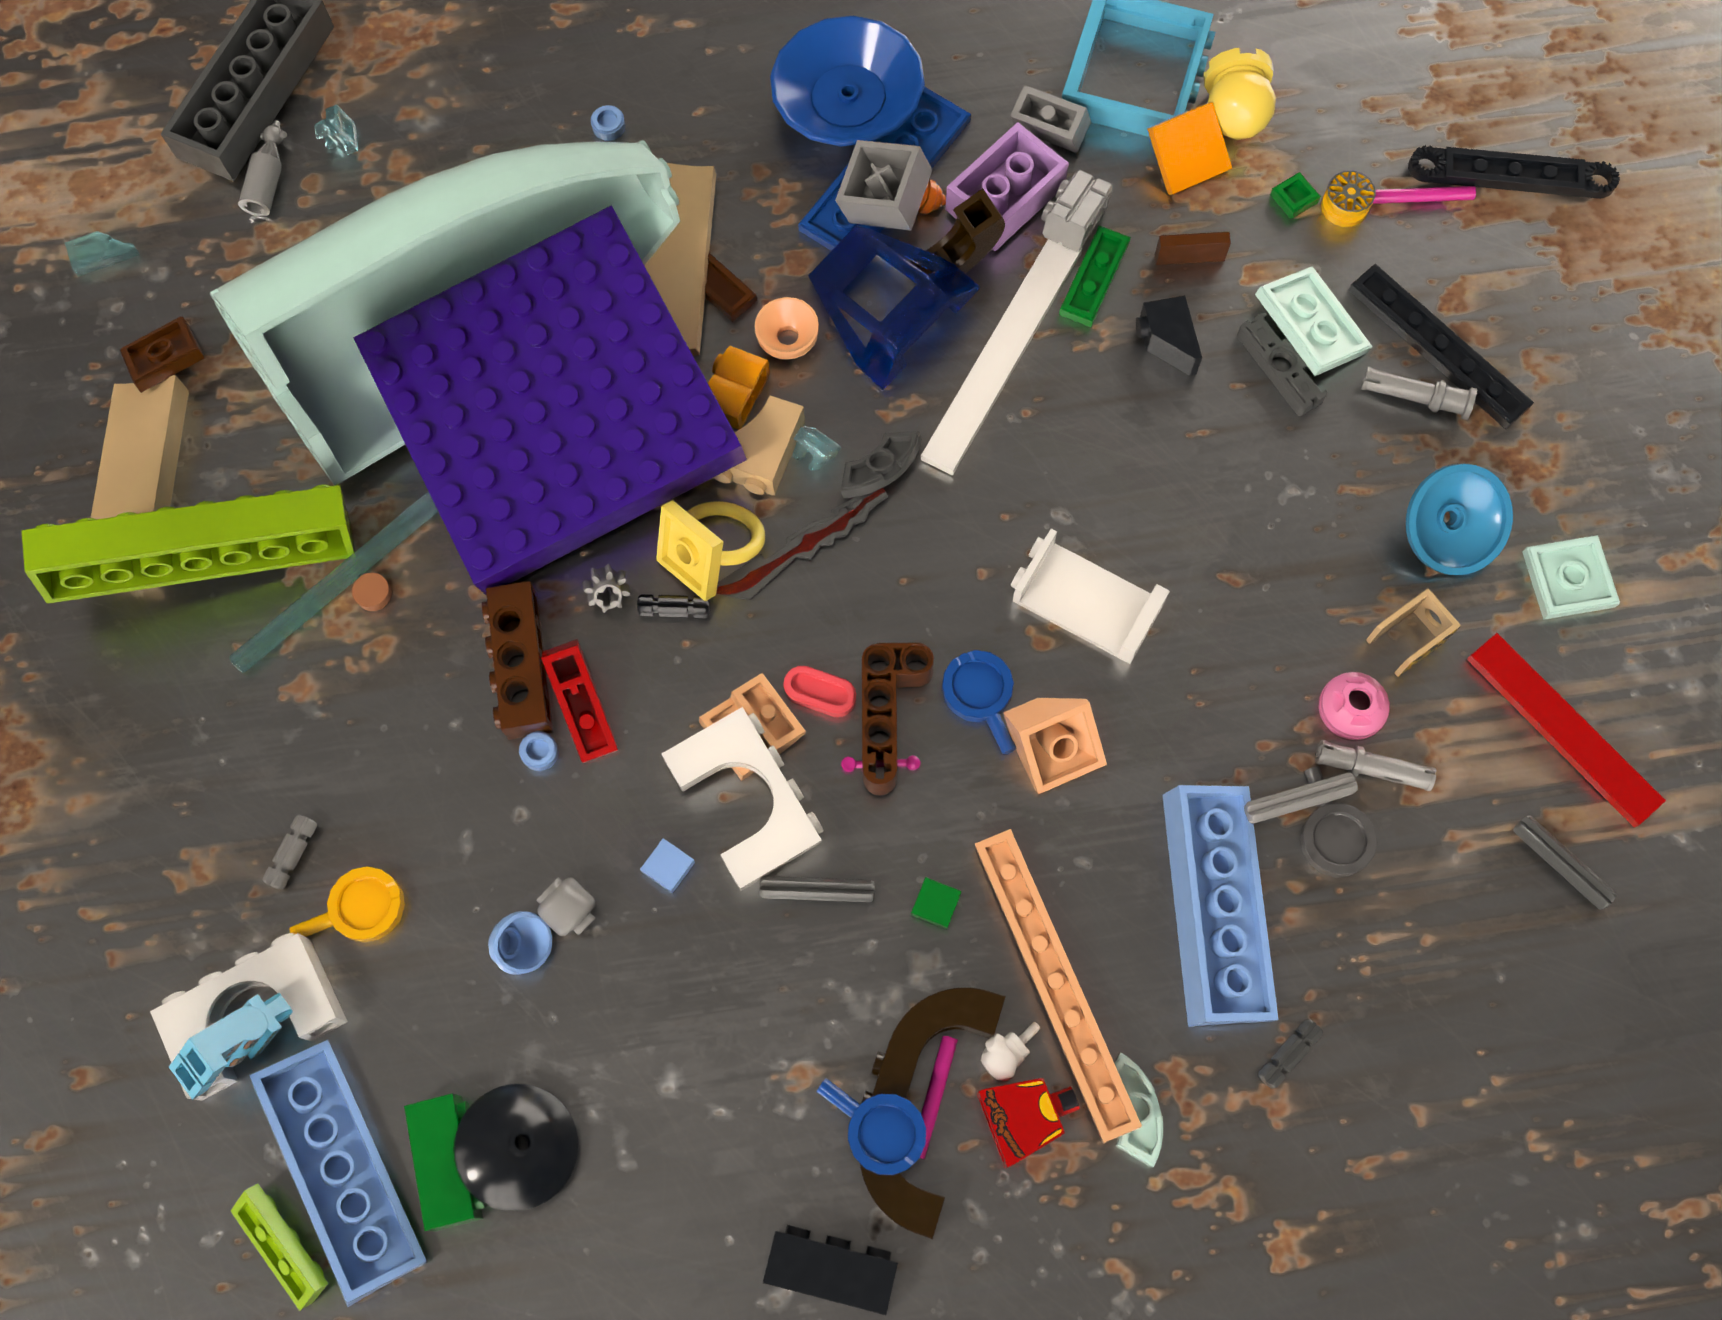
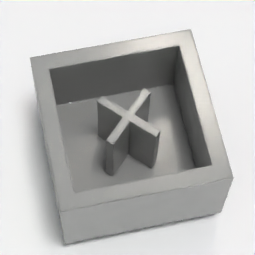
(884, 184)

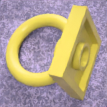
(695, 552)

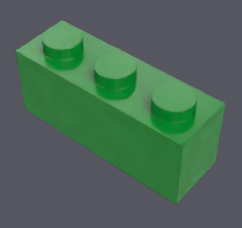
(440, 1189)

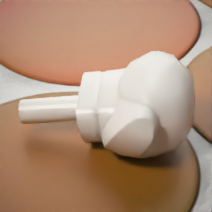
(1007, 1053)

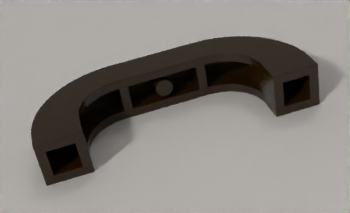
(944, 1011)

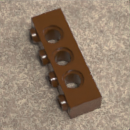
(502, 606)

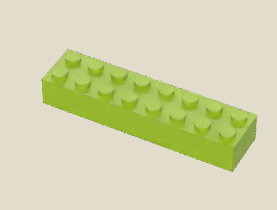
(187, 543)

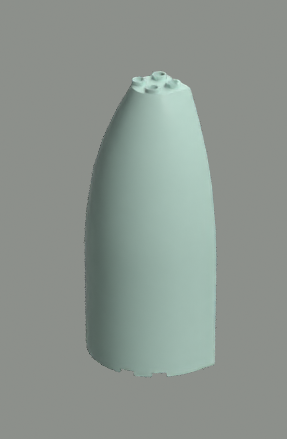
(310, 301)

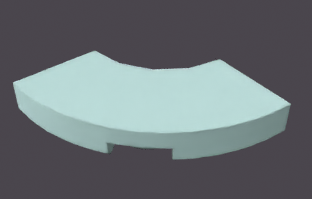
(1146, 1141)

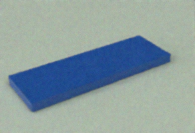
(931, 127)

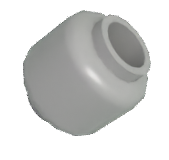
(566, 906)

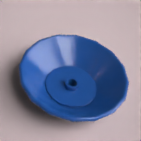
(841, 60)

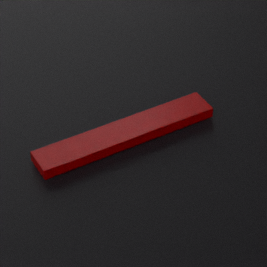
(1566, 730)

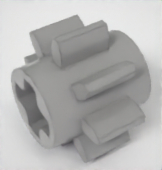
(608, 597)

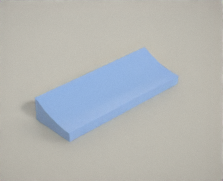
(1219, 906)
(337, 1172)

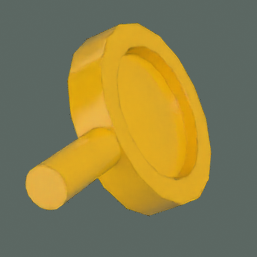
(360, 906)

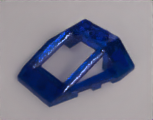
(912, 315)

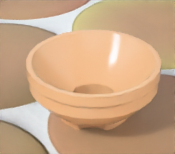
(784, 315)

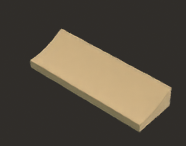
(682, 259)
(140, 448)

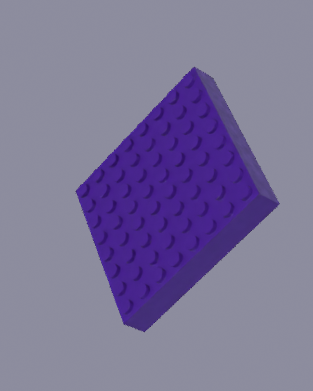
(548, 400)

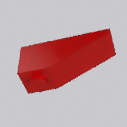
(579, 700)

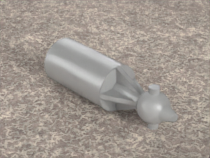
(263, 173)

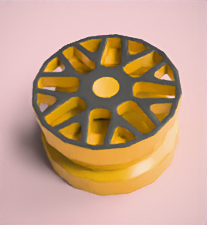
(1343, 189)

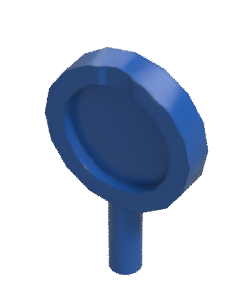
(978, 690)
(883, 1131)

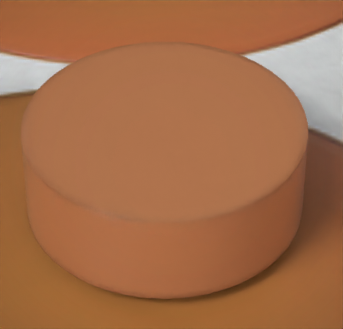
(372, 591)

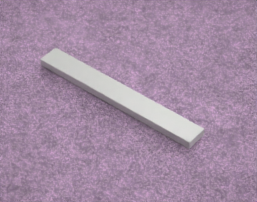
(999, 357)

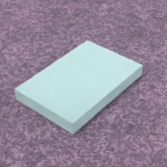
(1313, 320)

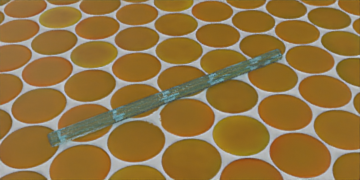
(333, 584)

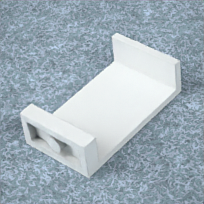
(1087, 599)

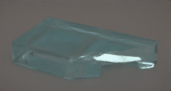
(96, 252)

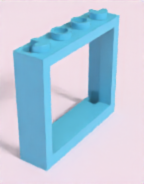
(1149, 15)

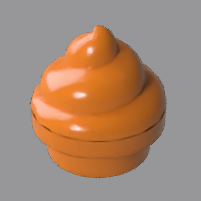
(932, 198)

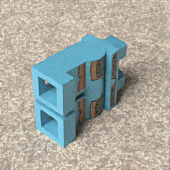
(228, 1042)

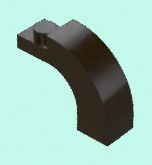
(973, 234)

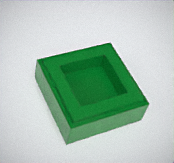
(1295, 195)
(936, 903)

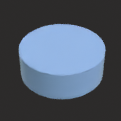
(608, 123)
(539, 751)

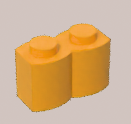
(738, 383)

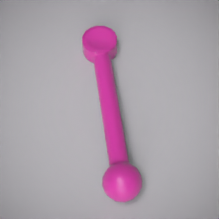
(849, 764)

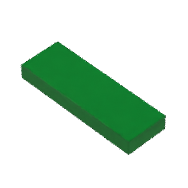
(1094, 276)

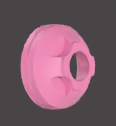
(1346, 720)

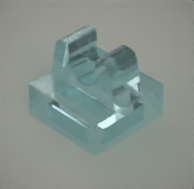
(337, 130)
(818, 444)

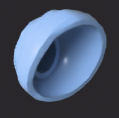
(520, 942)

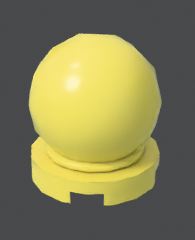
(1241, 92)

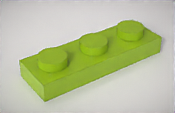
(279, 1246)

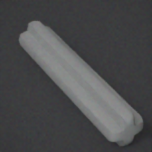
(1300, 798)

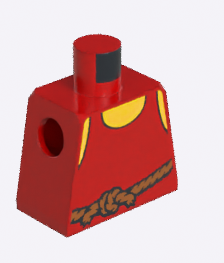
(1025, 1116)

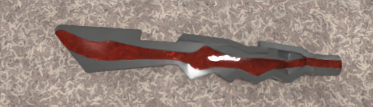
(804, 544)

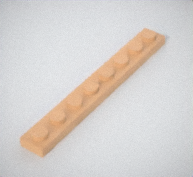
(1058, 987)

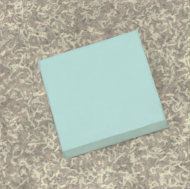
(1570, 577)

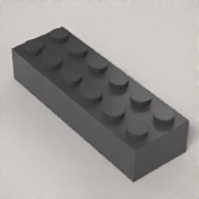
(247, 83)

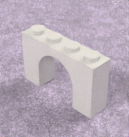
(737, 743)
(287, 967)

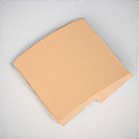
(760, 698)

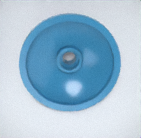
(1477, 523)

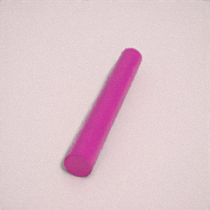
(1424, 194)
(937, 1086)

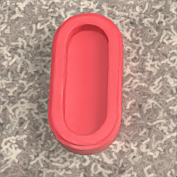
(820, 691)

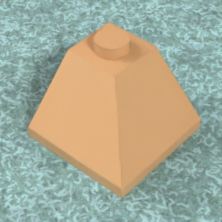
(1055, 740)

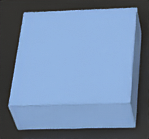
(667, 865)

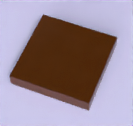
(161, 354)

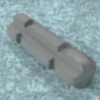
(289, 852)

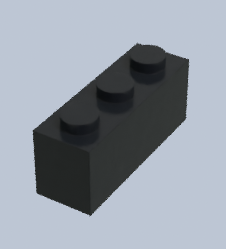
(831, 1270)

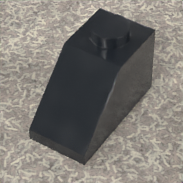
(1170, 333)

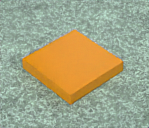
(1190, 148)

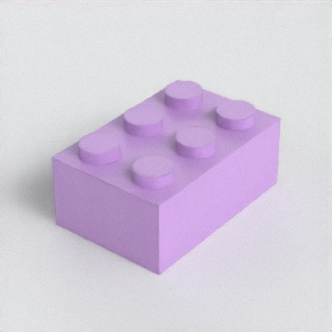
(1016, 175)

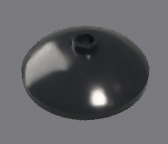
(494, 1166)

